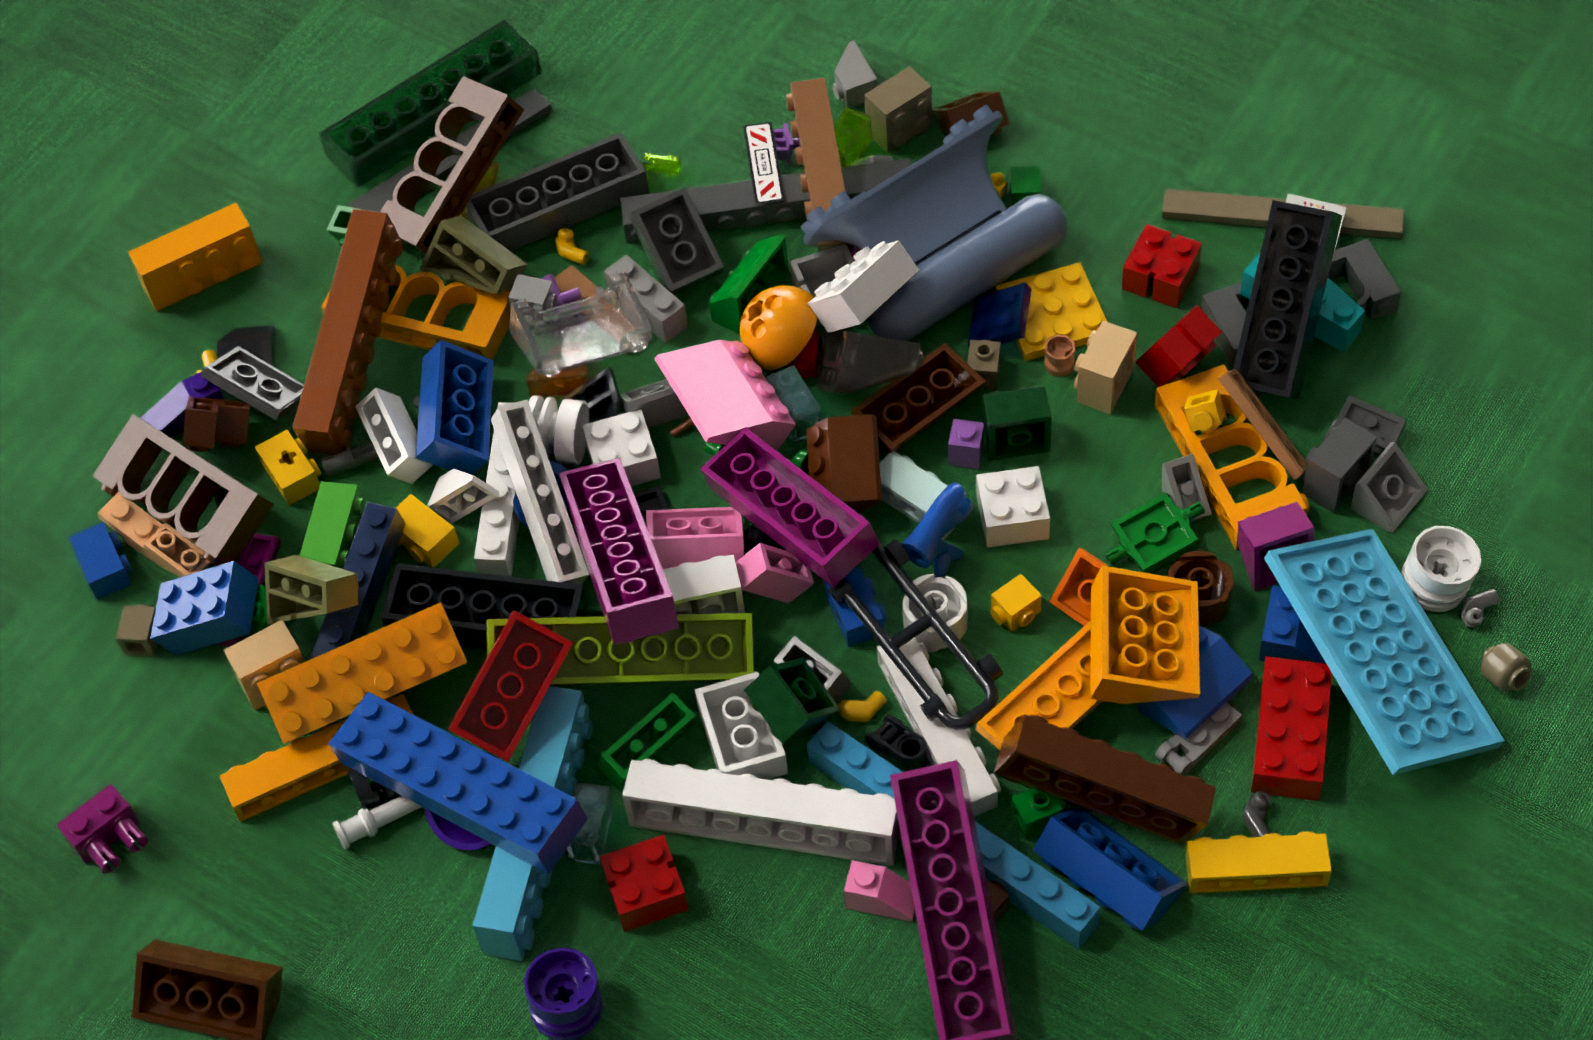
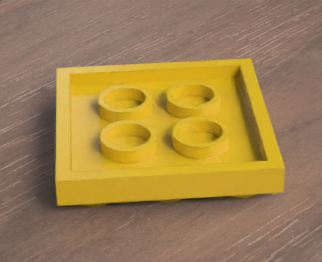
(1059, 305)

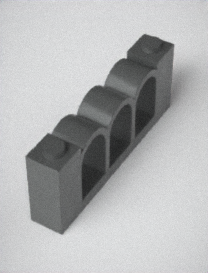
(1356, 263)

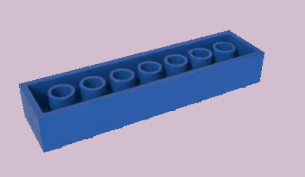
(459, 782)

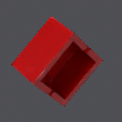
(1167, 259)
(1180, 348)
(645, 883)

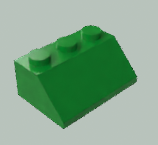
(759, 269)

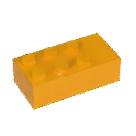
(195, 256)

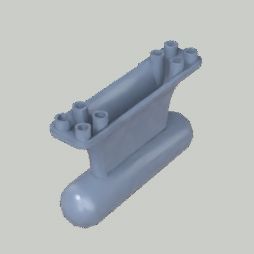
(949, 226)

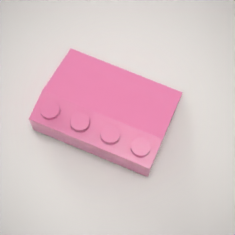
(726, 392)

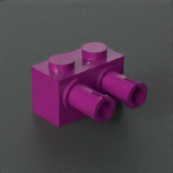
(99, 825)

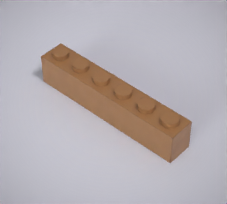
(817, 147)

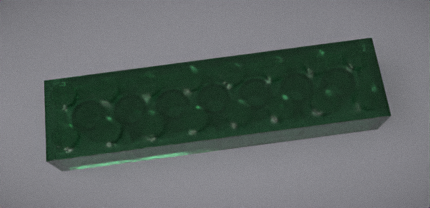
(406, 115)

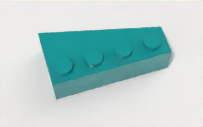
(1339, 315)

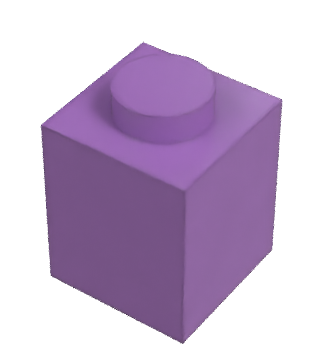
(966, 444)

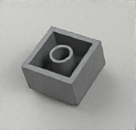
(1338, 464)

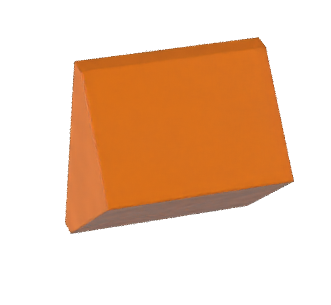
(1074, 589)

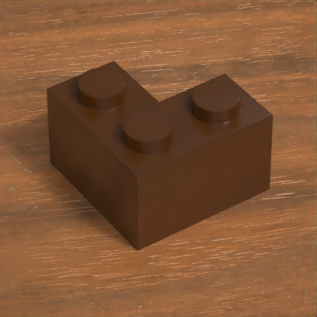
(215, 421)

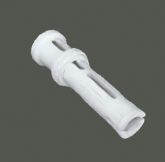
(369, 821)

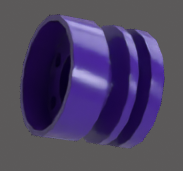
(562, 977)

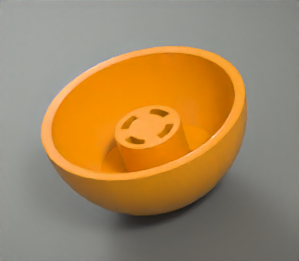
(777, 325)

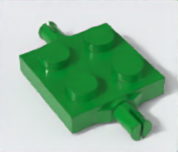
(1155, 533)

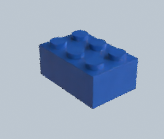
(205, 608)

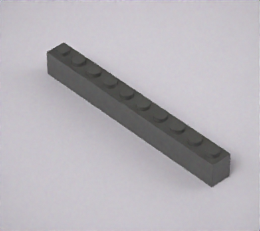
(734, 204)

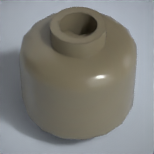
(1506, 667)

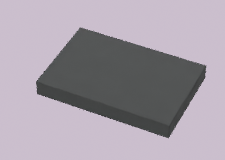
(255, 382)

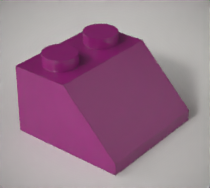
(1269, 531)

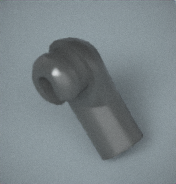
(1255, 812)

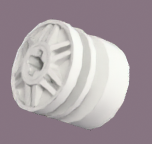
(561, 428)
(1441, 567)

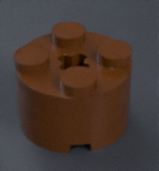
(1213, 580)

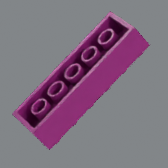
(790, 506)

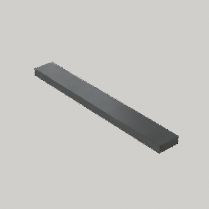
(374, 200)

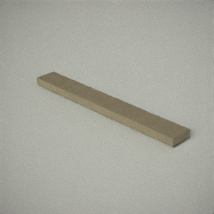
(1256, 210)

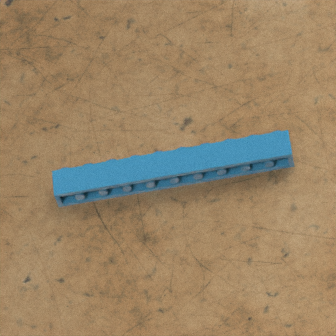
(1027, 883)

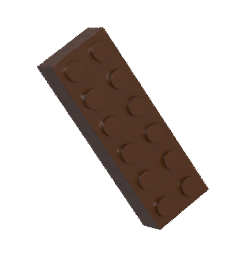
(1105, 779)

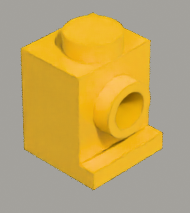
(1205, 411)

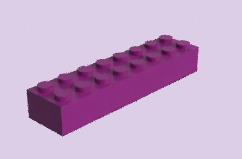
(618, 552)
(952, 904)

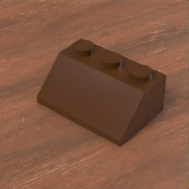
(846, 459)

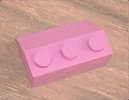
(695, 534)

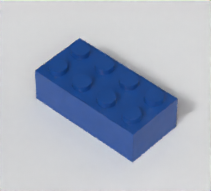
(454, 408)

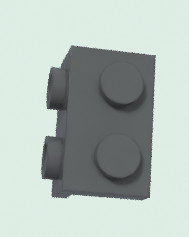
(1377, 421)

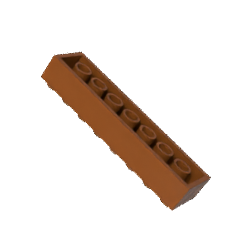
(348, 333)

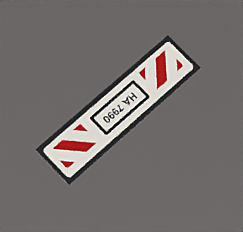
(763, 162)

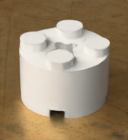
(947, 599)

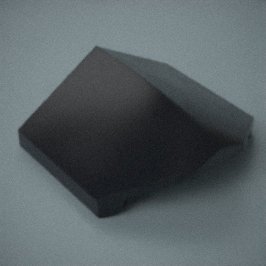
(255, 340)
(600, 394)

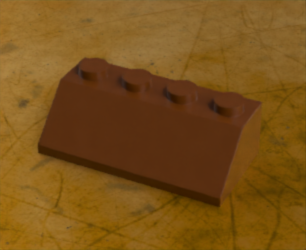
(921, 398)
(205, 991)

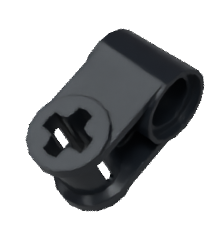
(896, 740)

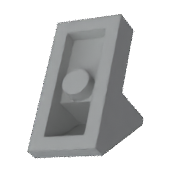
(1184, 483)

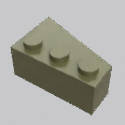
(471, 256)
(307, 588)

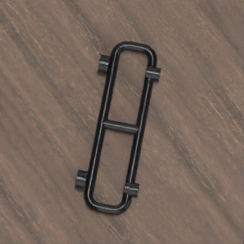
(983, 671)

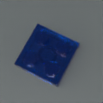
(1001, 315)

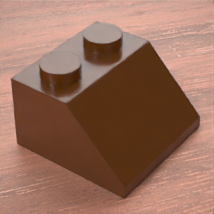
(965, 107)

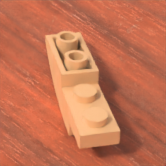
(151, 538)

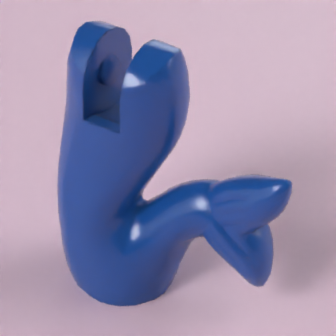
(926, 542)

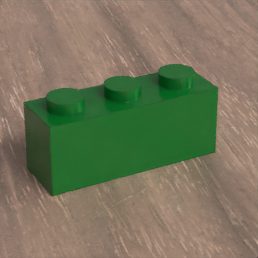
(646, 739)

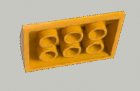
(1143, 637)

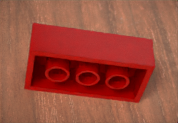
(510, 686)
(1292, 728)

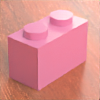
(773, 573)

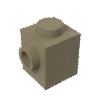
(985, 359)
(136, 630)

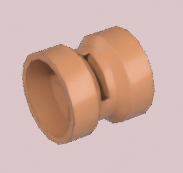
(1059, 355)

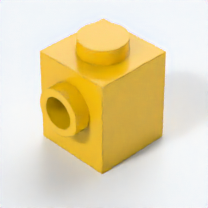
(1015, 603)

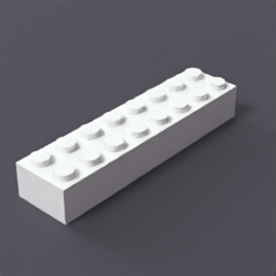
(762, 811)

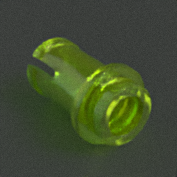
(662, 163)

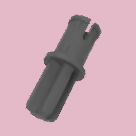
(349, 459)

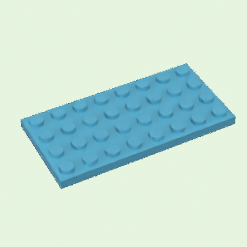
(1383, 651)

